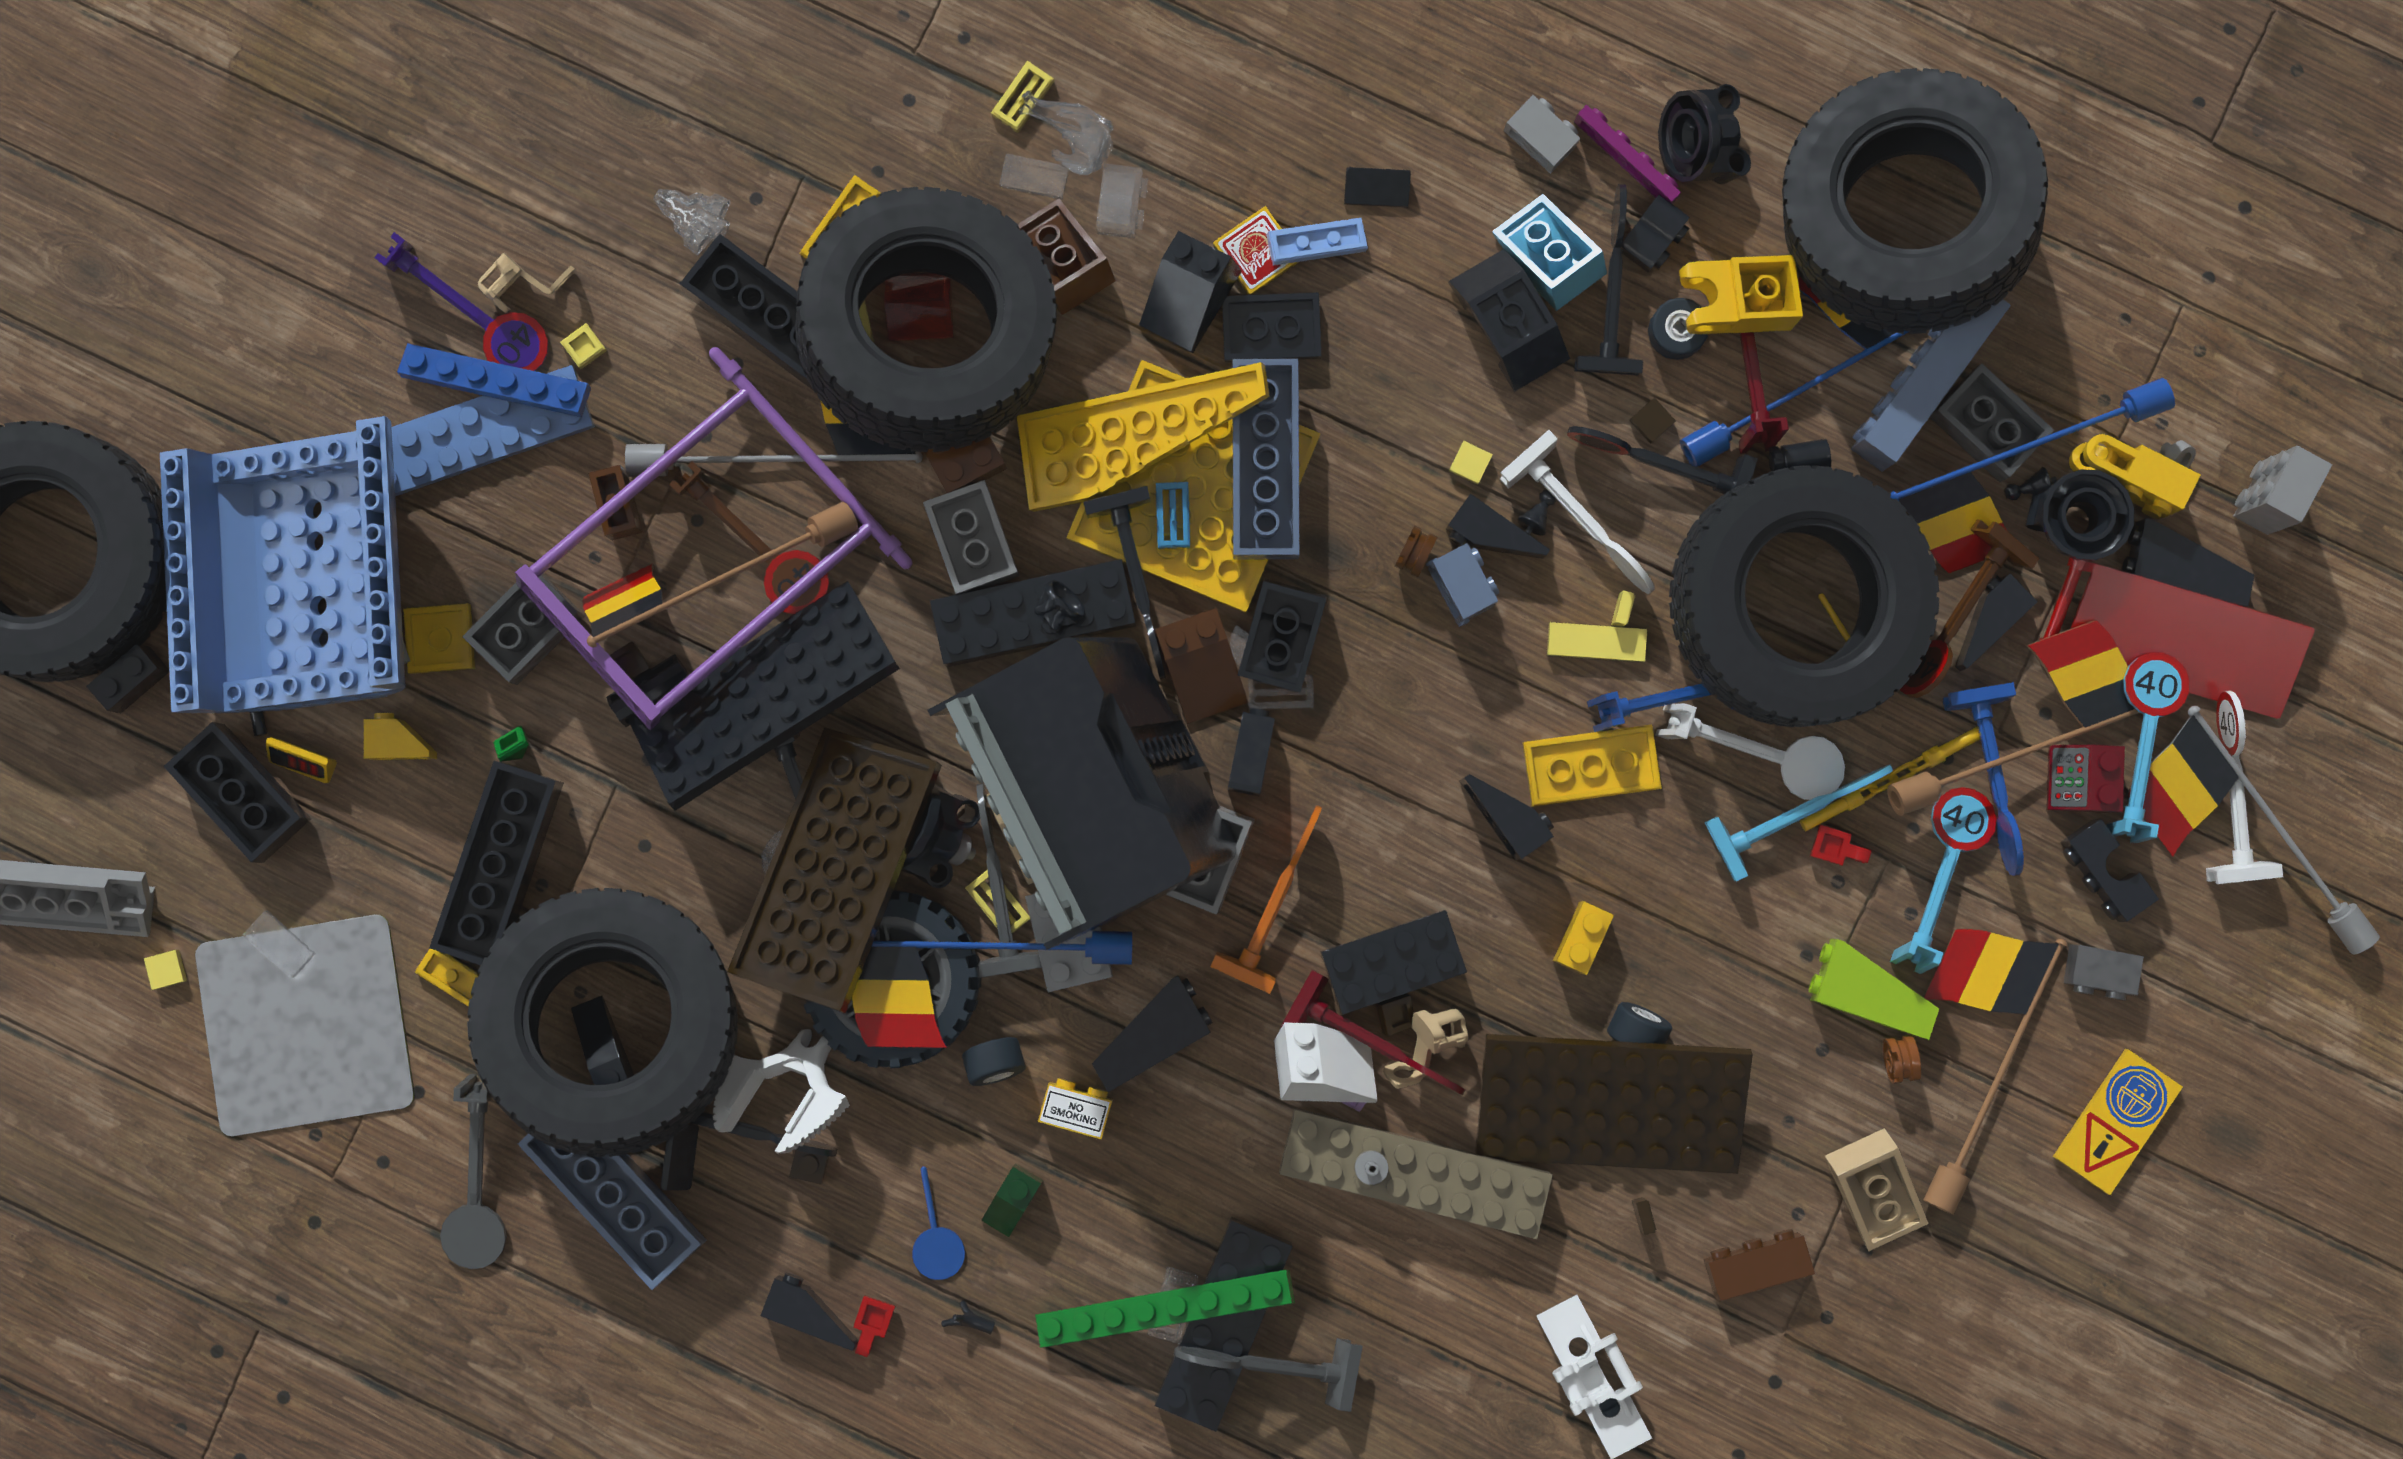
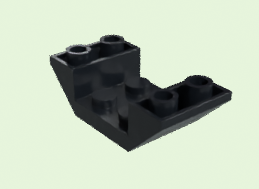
(1512, 318)

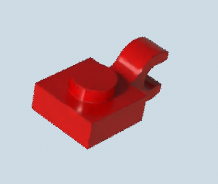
(1834, 846)
(872, 1319)

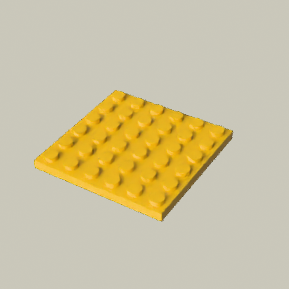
(1208, 469)

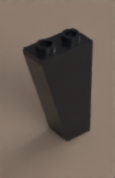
(2177, 561)
(1155, 1034)

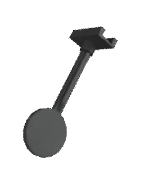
(1008, 959)
(473, 1233)
(1339, 1374)

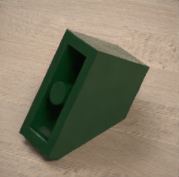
(1012, 1200)

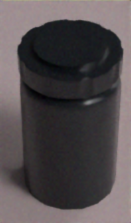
(1800, 454)

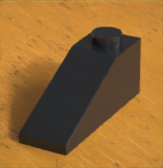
(1488, 530)
(1994, 615)
(601, 1043)
(803, 1310)

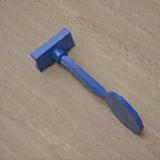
(1980, 702)
(1614, 710)

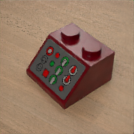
(2085, 778)

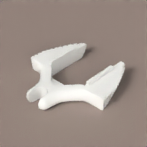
(814, 1113)

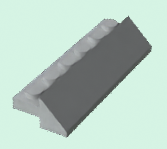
(75, 898)

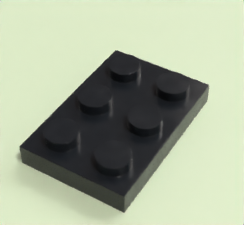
(1272, 326)

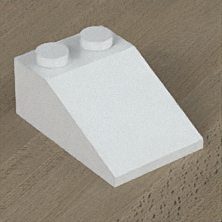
(1323, 1065)

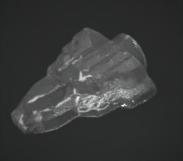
(695, 216)

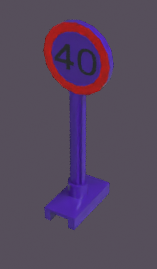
(508, 339)

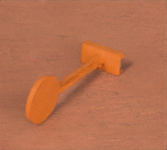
(1245, 967)

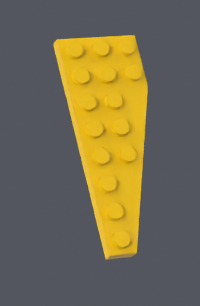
(1101, 442)

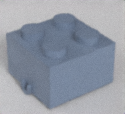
(1463, 583)

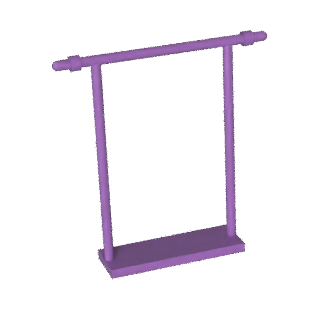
(597, 657)

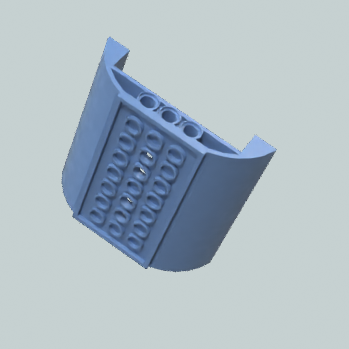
(251, 580)

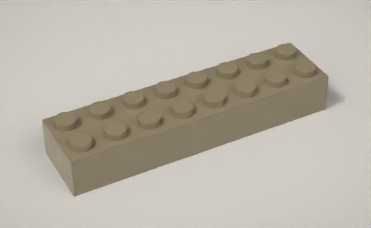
(1418, 1174)

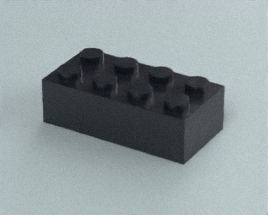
(237, 792)
(1393, 962)

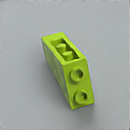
(1867, 991)

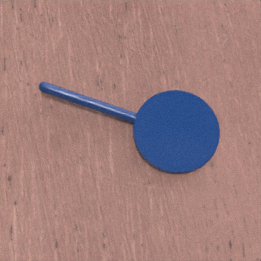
(937, 1251)

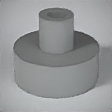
(2179, 452)
(964, 851)
(1368, 1159)

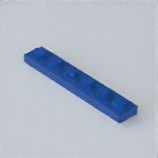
(494, 380)

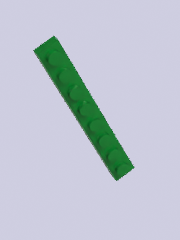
(1165, 1308)

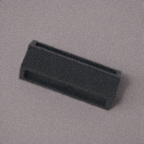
(653, 683)

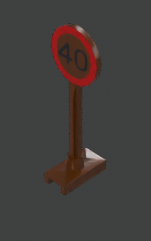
(782, 569)
(1939, 654)

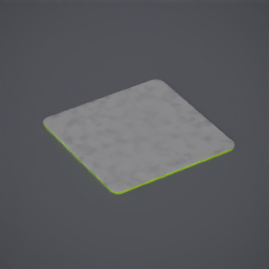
(310, 1042)

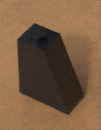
(1251, 752)

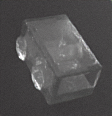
(1120, 201)

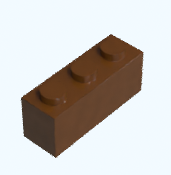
(1758, 1265)

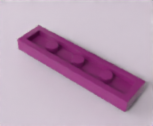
(1618, 146)

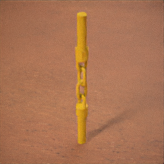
(1855, 799)

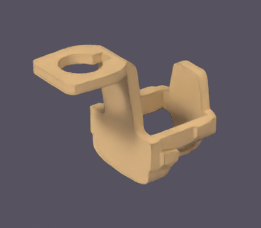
(509, 274)
(1429, 1040)

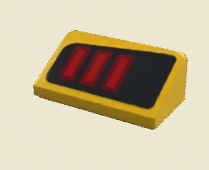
(300, 760)

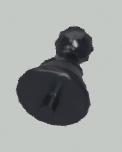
(2035, 484)
(1535, 519)

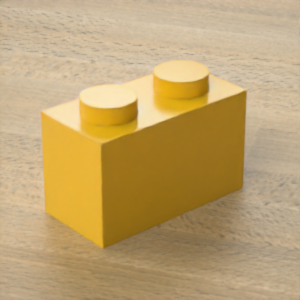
(1583, 937)

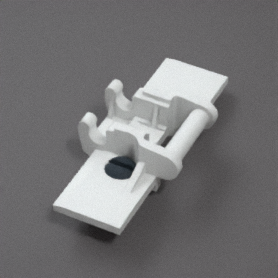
(1585, 1383)

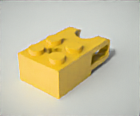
(1744, 294)
(2150, 478)

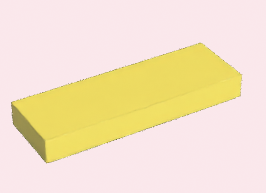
(1596, 642)

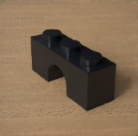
(2089, 850)

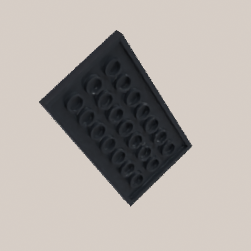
(766, 695)

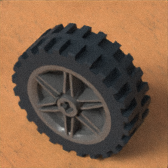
(951, 980)

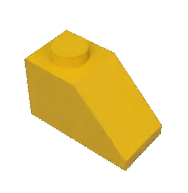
(393, 740)

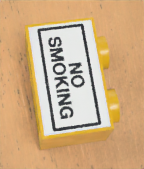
(1075, 1108)

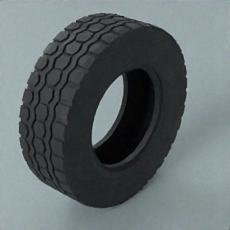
(1917, 116)
(939, 236)
(129, 573)
(1892, 580)
(547, 949)

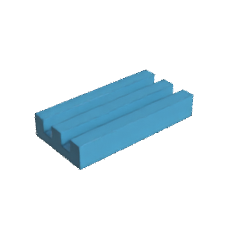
(1174, 543)

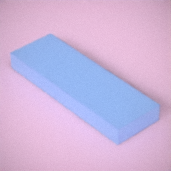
(1317, 241)

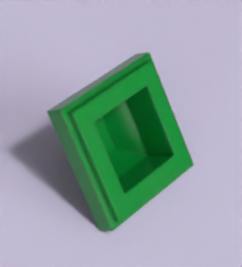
(511, 745)

